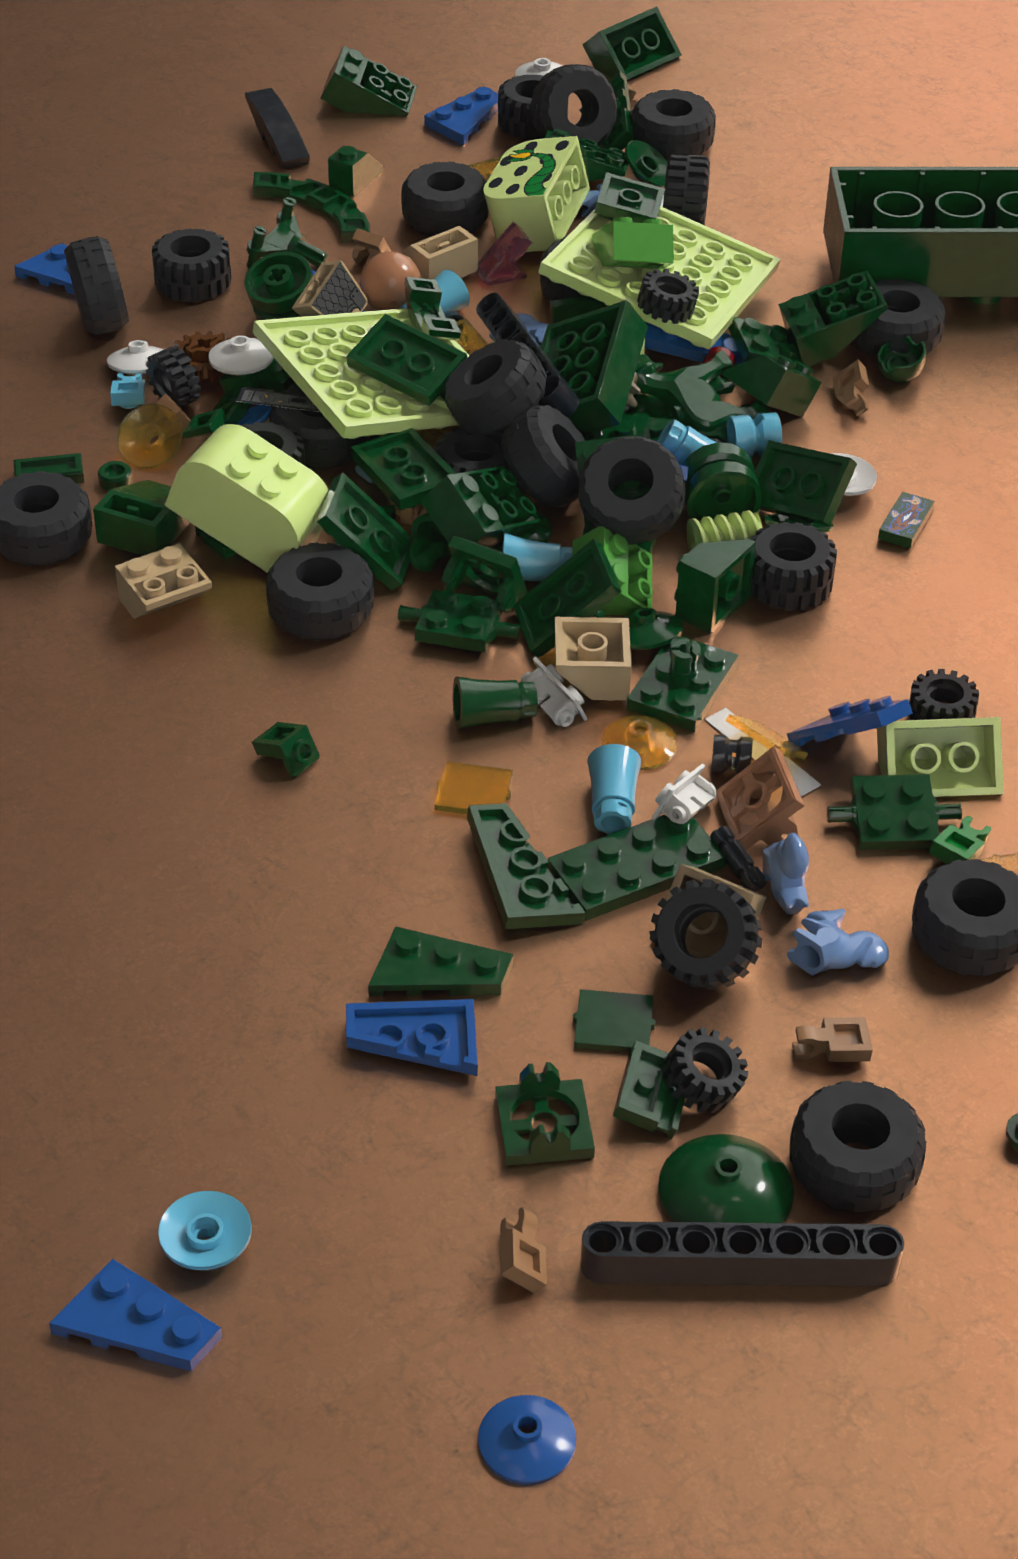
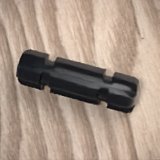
(738, 859)

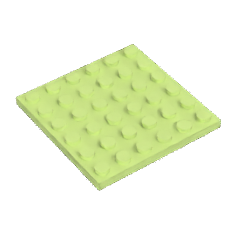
(721, 266)
(355, 404)

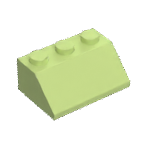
(956, 753)

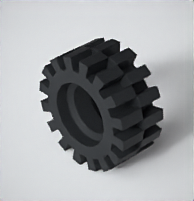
(668, 296)
(173, 375)
(947, 688)
(692, 1083)

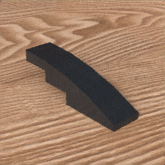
(277, 128)

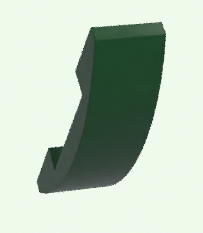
(424, 309)
(226, 410)

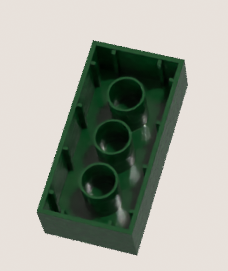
(927, 227)

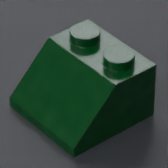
(776, 382)
(714, 582)

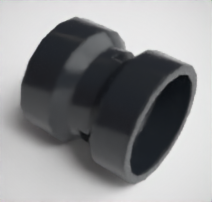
(722, 753)

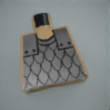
(331, 292)

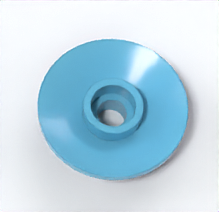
(202, 1216)

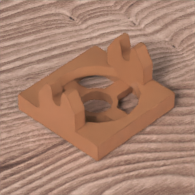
(759, 782)

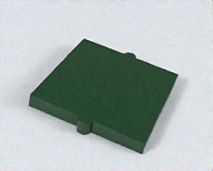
(612, 1020)

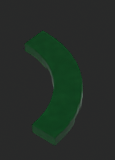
(322, 197)

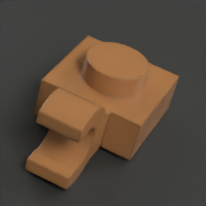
(850, 385)
(839, 1037)
(520, 1254)

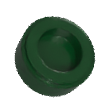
(114, 475)

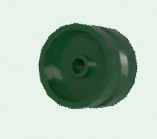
(276, 284)
(720, 482)

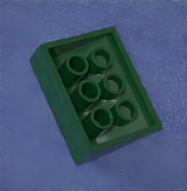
(598, 361)

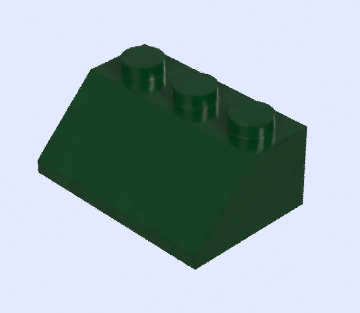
(633, 45)

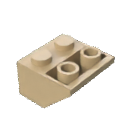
(449, 250)
(159, 580)

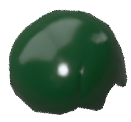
(902, 366)

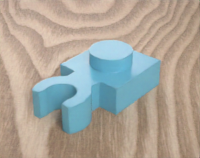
(128, 391)

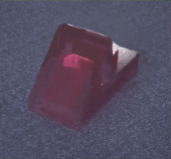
(500, 261)

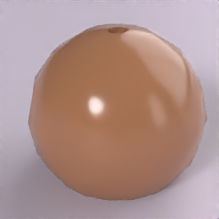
(384, 279)

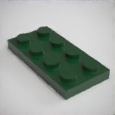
(633, 863)

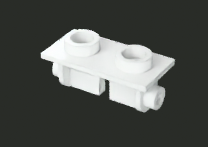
(563, 701)
(685, 796)

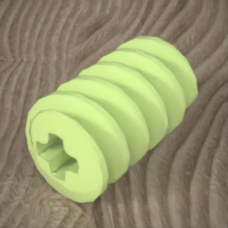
(722, 528)

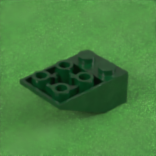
(367, 86)
(596, 159)
(832, 316)
(480, 506)
(137, 518)

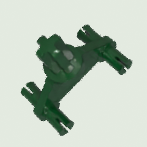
(283, 238)

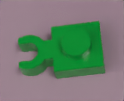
(960, 843)

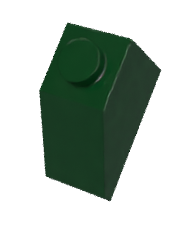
(352, 170)

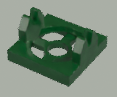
(470, 554)
(544, 1146)

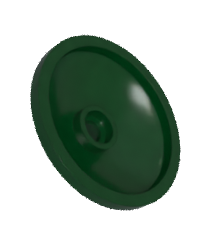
(698, 1189)

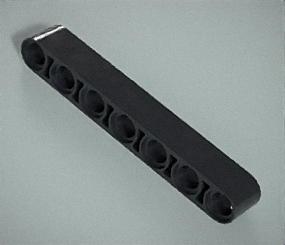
(506, 324)
(816, 1253)

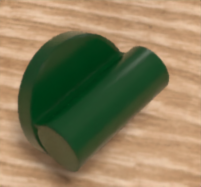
(424, 553)

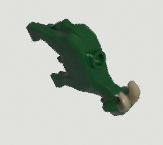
(692, 394)

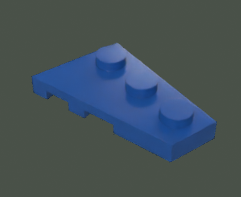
(463, 115)
(48, 268)
(852, 719)
(416, 1031)
(137, 1316)

